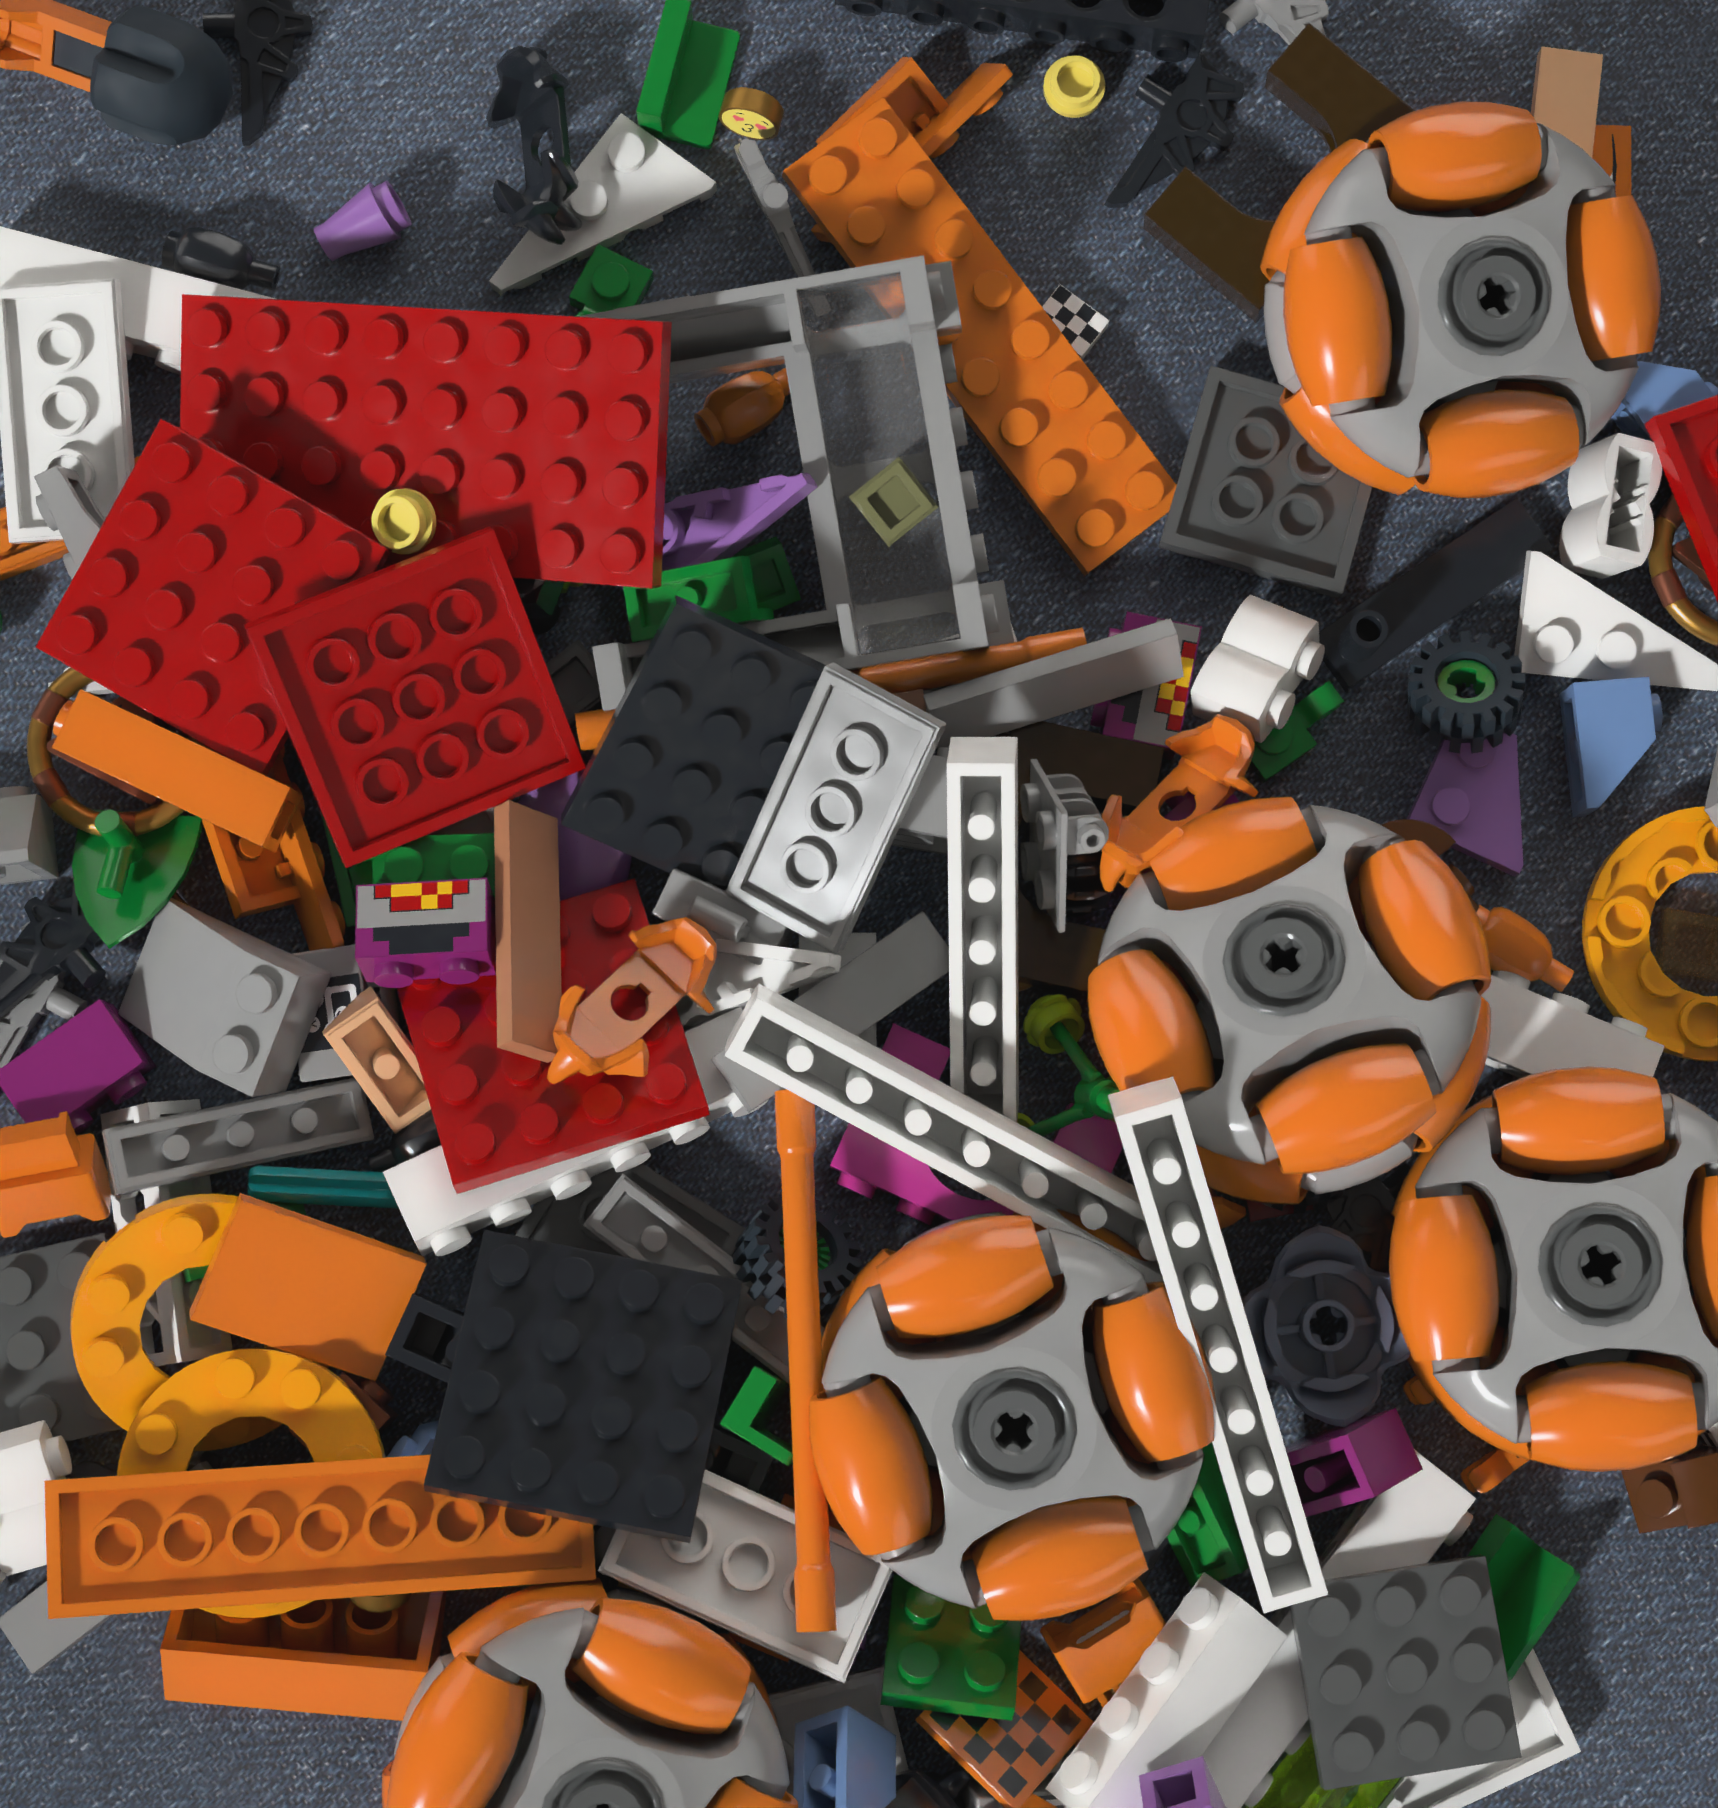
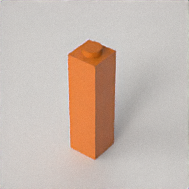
(175, 769)

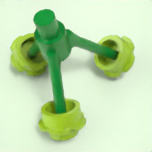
(1056, 1027)

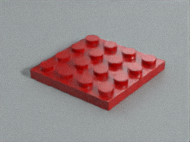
(177, 576)
(416, 696)
(499, 1108)

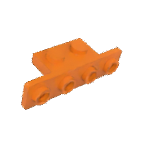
(923, 109)
(267, 880)

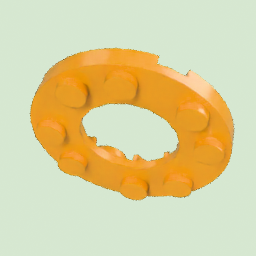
(1619, 923)
(114, 1296)
(248, 1384)

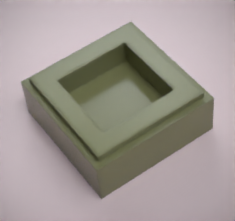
(894, 501)

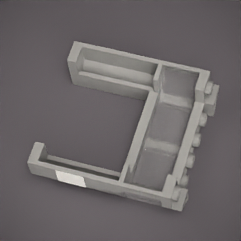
(861, 394)

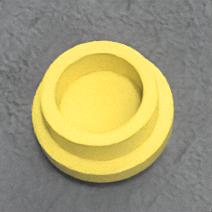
(1074, 86)
(404, 521)

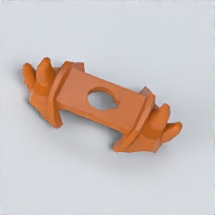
(1209, 767)
(669, 964)

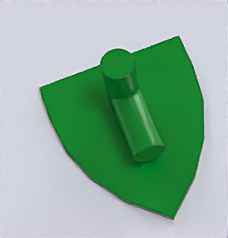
(129, 877)

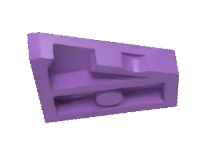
(1476, 802)

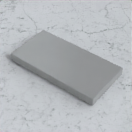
(835, 807)

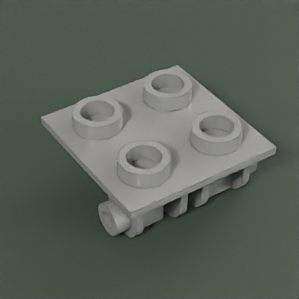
(1060, 825)

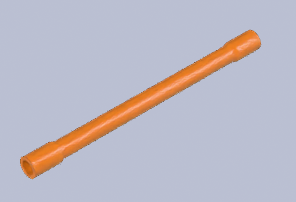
(909, 675)
(813, 1572)

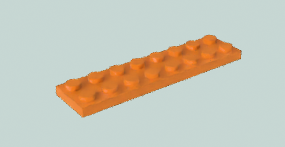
(1013, 365)
(289, 1538)

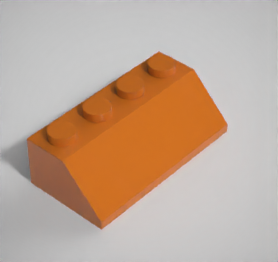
(307, 1659)

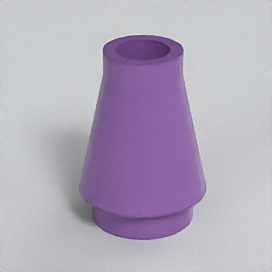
(364, 222)

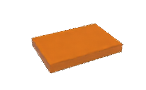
(307, 1287)

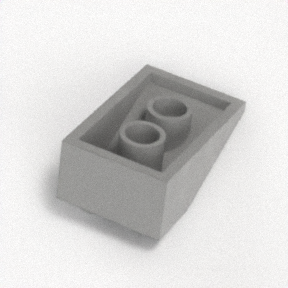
(223, 999)

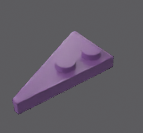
(724, 520)

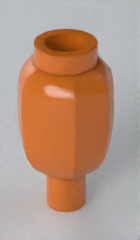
(742, 407)
(1521, 948)

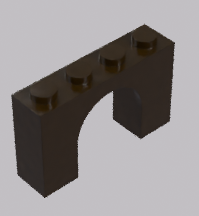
(1228, 245)
(1105, 768)

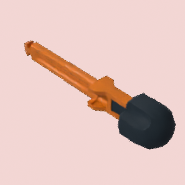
(141, 70)

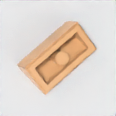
(380, 1059)

